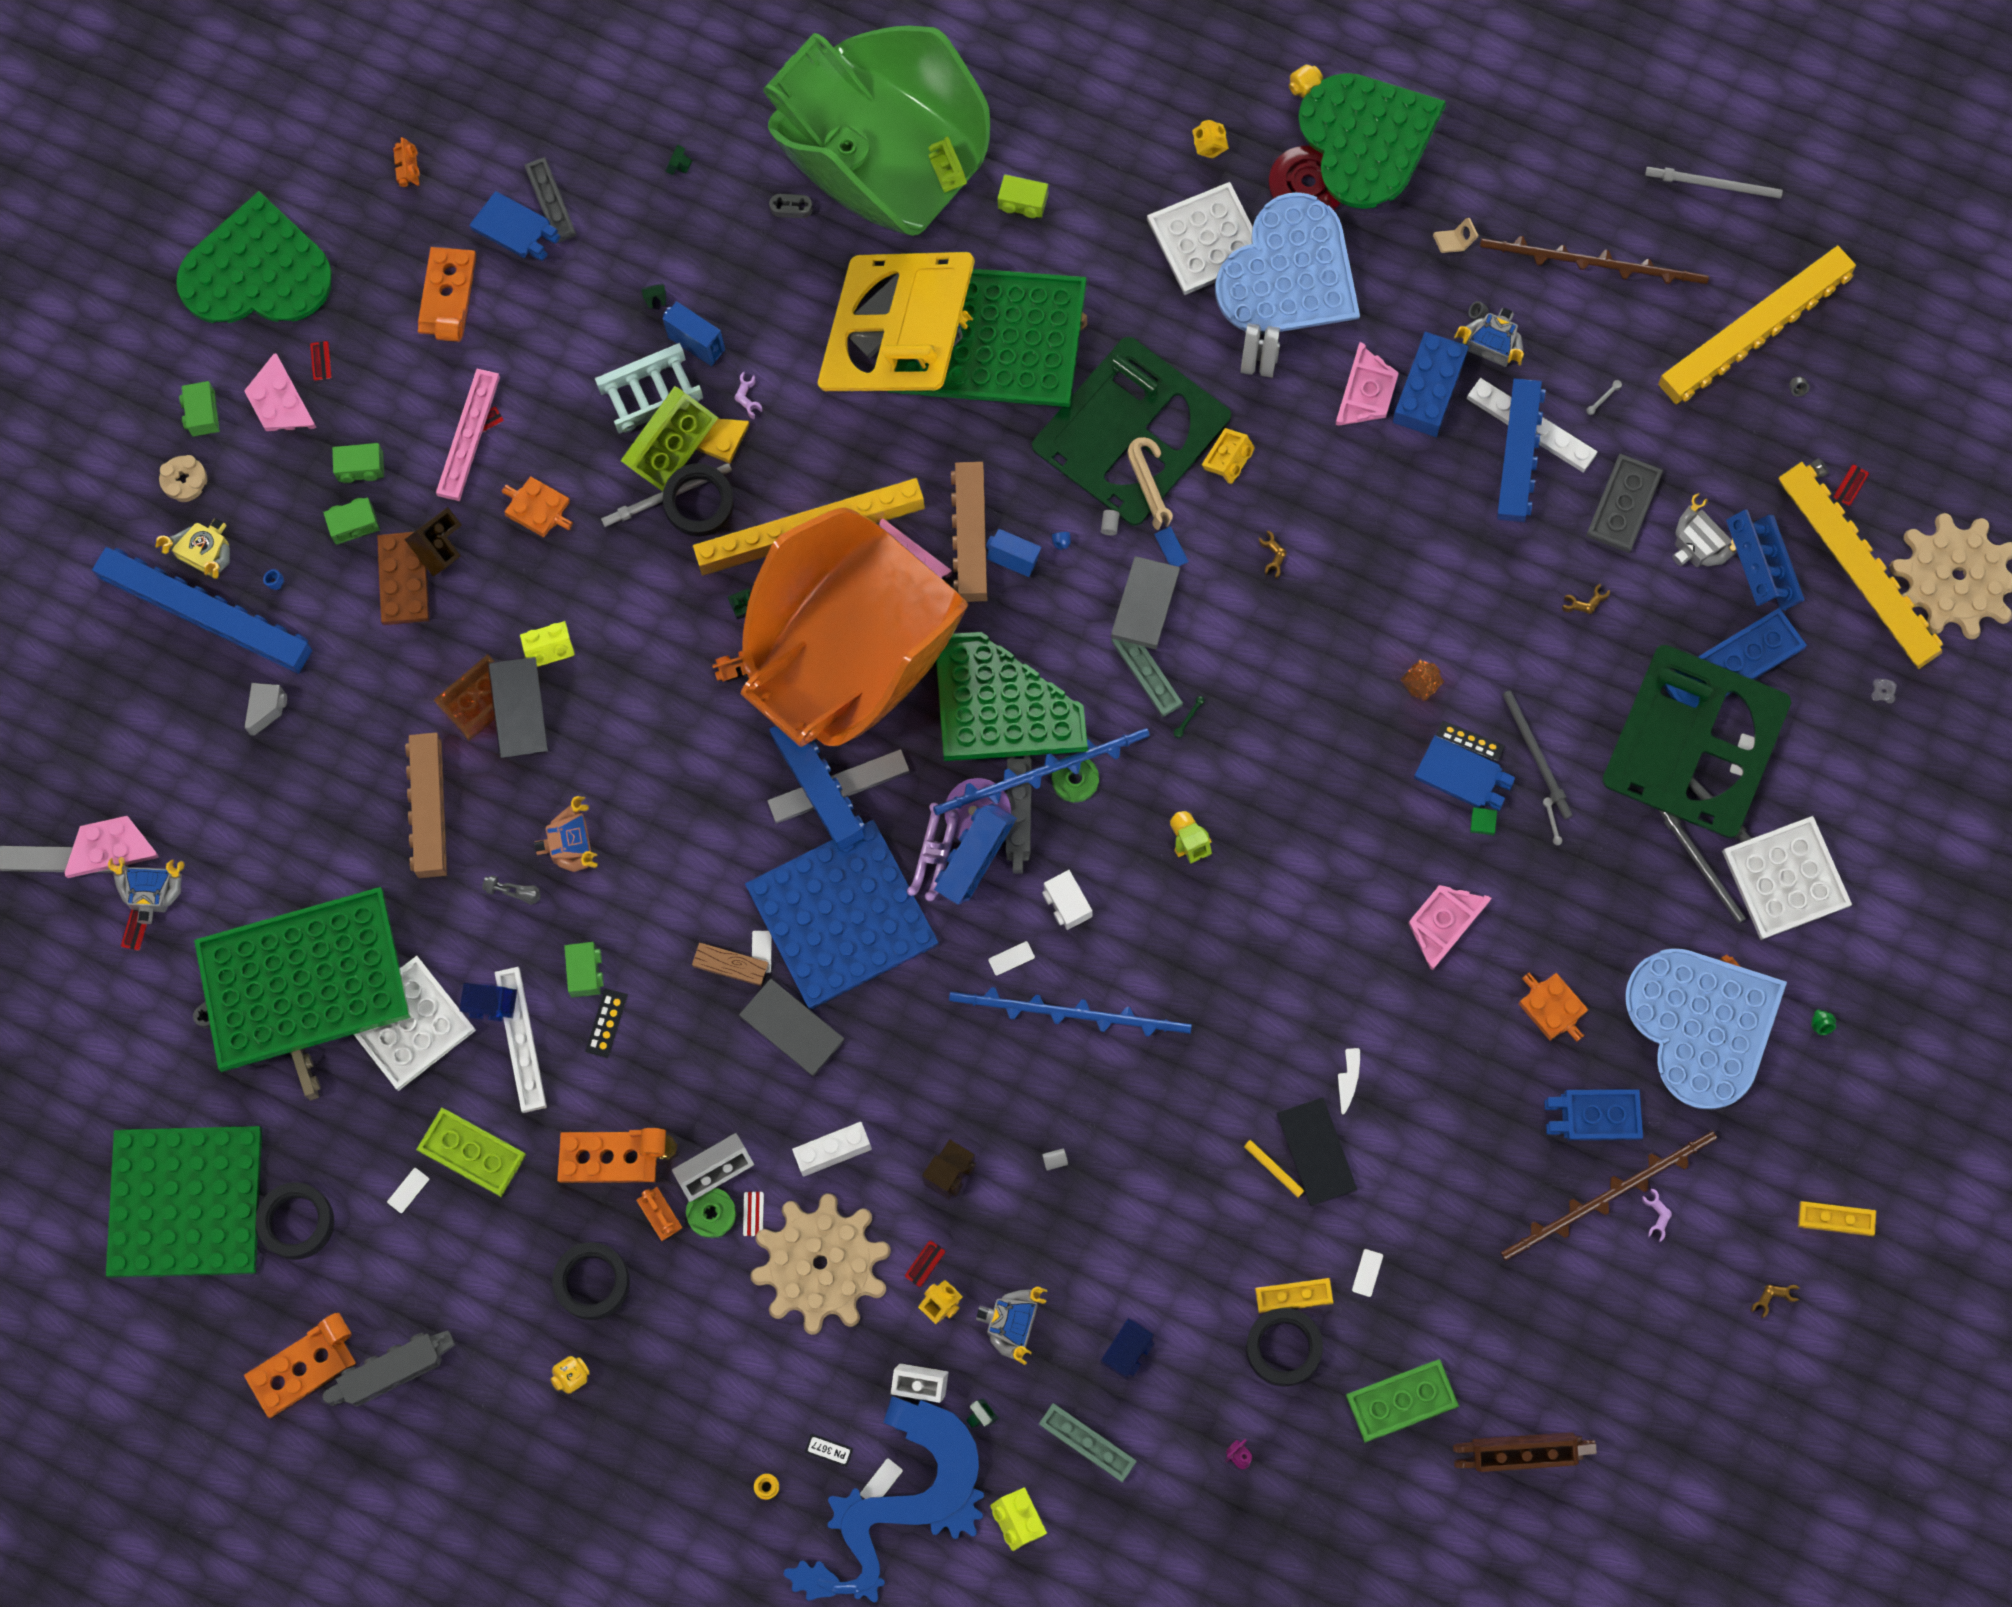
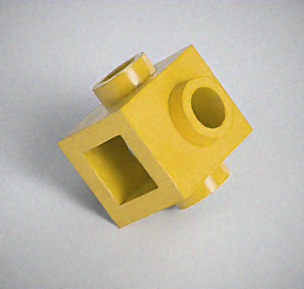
(1210, 139)
(940, 1301)

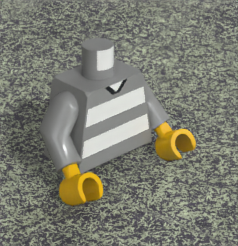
(1701, 539)

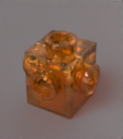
(1422, 680)

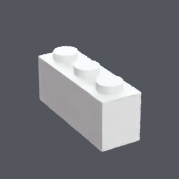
(832, 1149)

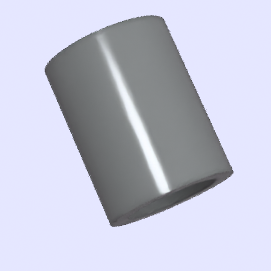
(1110, 522)
(1055, 1159)

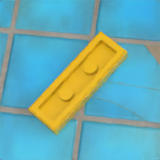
(1837, 1218)
(1294, 1295)

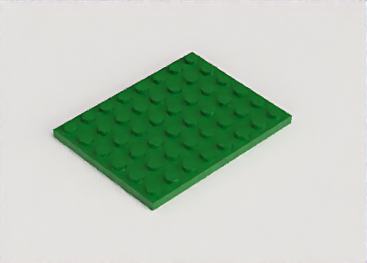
(1018, 342)
(301, 979)

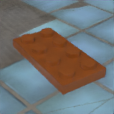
(401, 581)

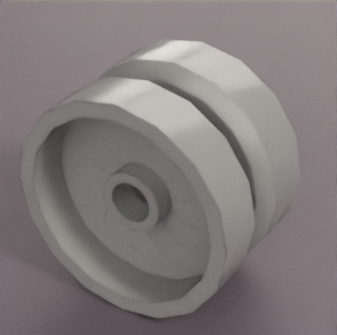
(1260, 350)

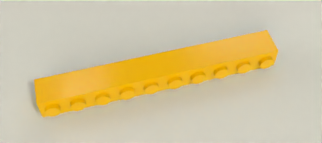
(1756, 325)
(756, 541)
(1860, 565)

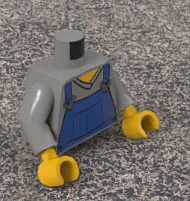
(1494, 338)
(147, 888)
(1012, 1321)

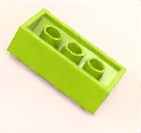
(669, 438)

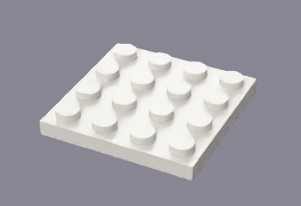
(1201, 235)
(1786, 878)
(416, 1043)

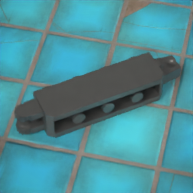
(1019, 838)
(389, 1370)

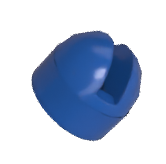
(1061, 540)
(277, 576)

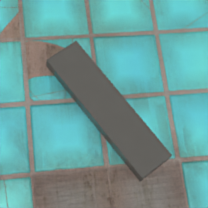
(550, 198)

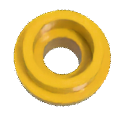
(759, 1483)

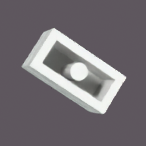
(1067, 900)
(919, 1383)

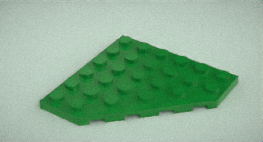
(1000, 706)

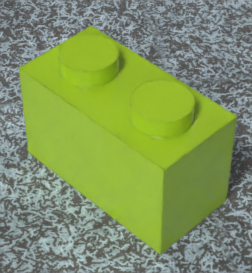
(1023, 196)

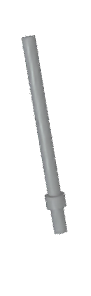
(1670, 174)
(624, 513)

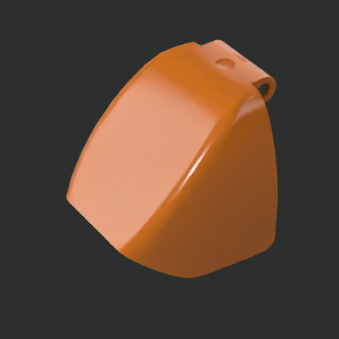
(841, 627)

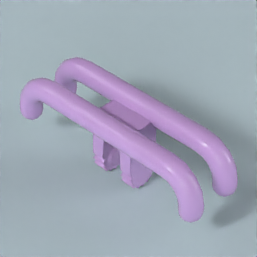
(934, 852)

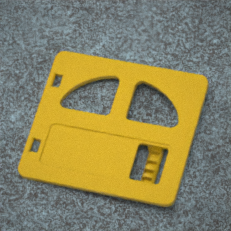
(918, 325)

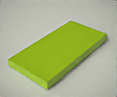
(471, 1152)

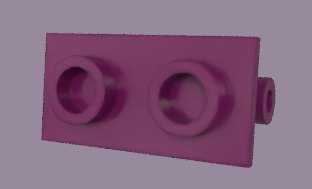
(1239, 1454)

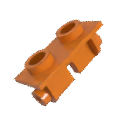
(405, 154)
(728, 666)
(659, 1213)

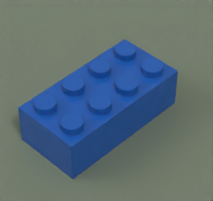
(1430, 384)
(975, 853)

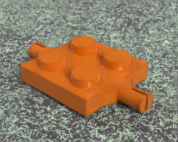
(537, 507)
(1553, 1006)

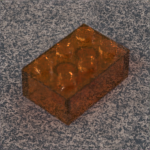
(469, 700)

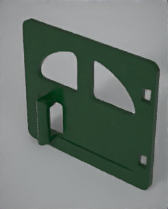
(1108, 418)
(1667, 738)

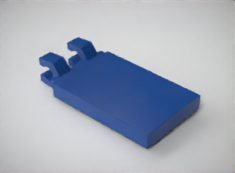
(514, 226)
(1462, 774)
(1597, 1115)

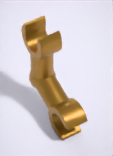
(1278, 550)
(1588, 607)
(1769, 1292)

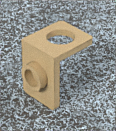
(1454, 239)

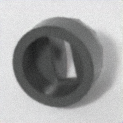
(1478, 310)
(1804, 386)
(1820, 468)

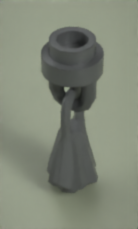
(528, 894)

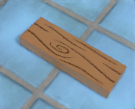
(730, 964)

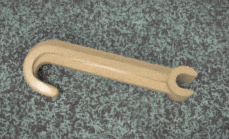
(1147, 482)

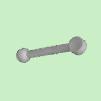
(1615, 386)
(1557, 840)

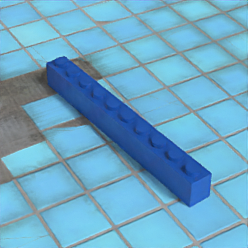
(202, 609)

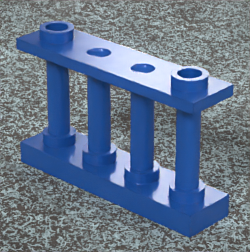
(1765, 560)

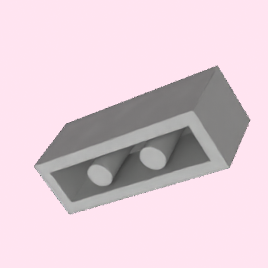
(712, 1167)

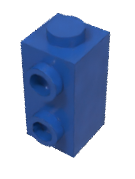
(1013, 552)

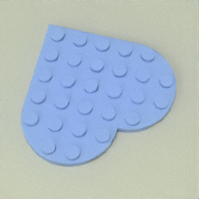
(1292, 271)
(1707, 1023)

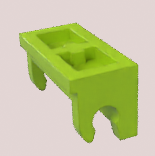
(946, 165)

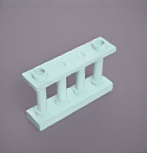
(632, 373)

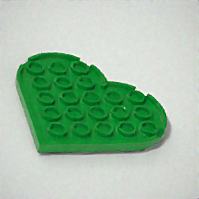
(1367, 135)
(254, 265)

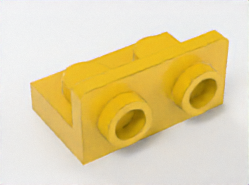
(1229, 454)

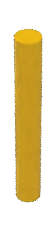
(1274, 1168)

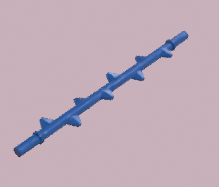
(1034, 776)
(1058, 1013)

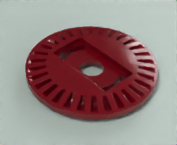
(1295, 165)

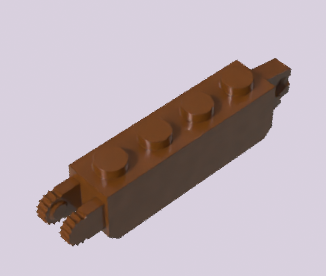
(1524, 1452)

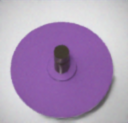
(967, 811)

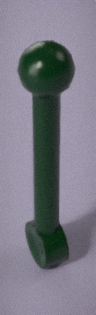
(1178, 732)

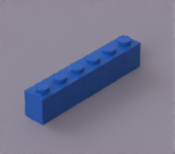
(1520, 449)
(821, 789)

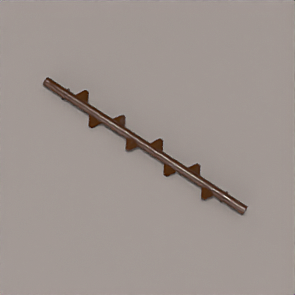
(1604, 260)
(1601, 1202)

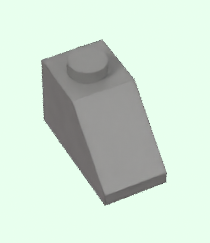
(264, 706)

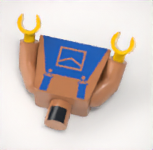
(568, 839)

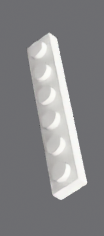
(1551, 436)
(522, 1045)

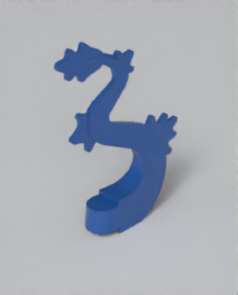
(944, 1504)

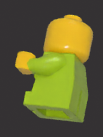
(1190, 838)

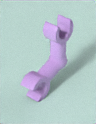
(741, 398)
(1665, 1214)

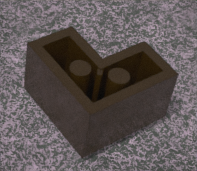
(431, 542)
(948, 1169)

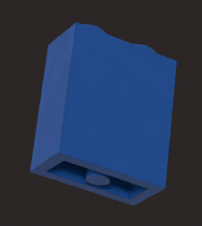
(693, 333)

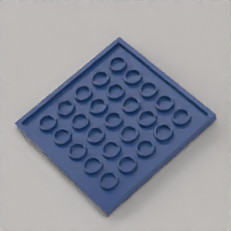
(841, 916)

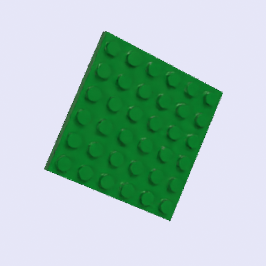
(184, 1202)

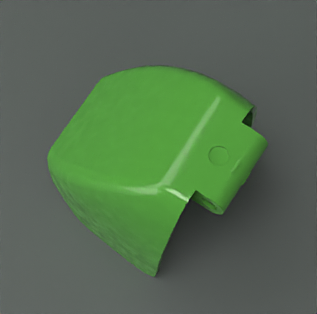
(904, 94)

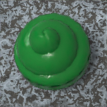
(1823, 1022)

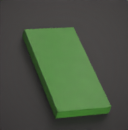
(1402, 1400)

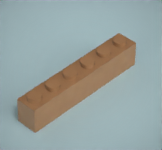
(970, 531)
(427, 805)

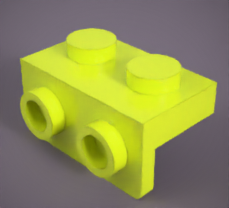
(548, 643)
(1018, 1519)

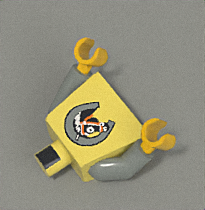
(200, 547)

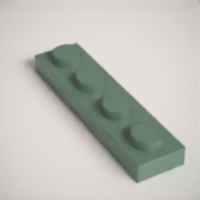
(1149, 676)
(1087, 1443)

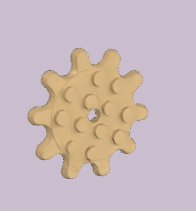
(1941, 594)
(826, 1290)

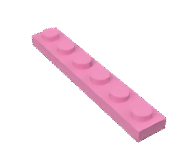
(468, 435)

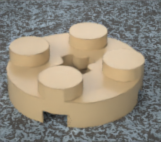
(174, 469)

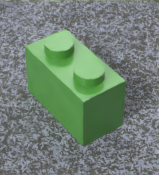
(199, 409)
(358, 462)
(351, 520)
(583, 970)

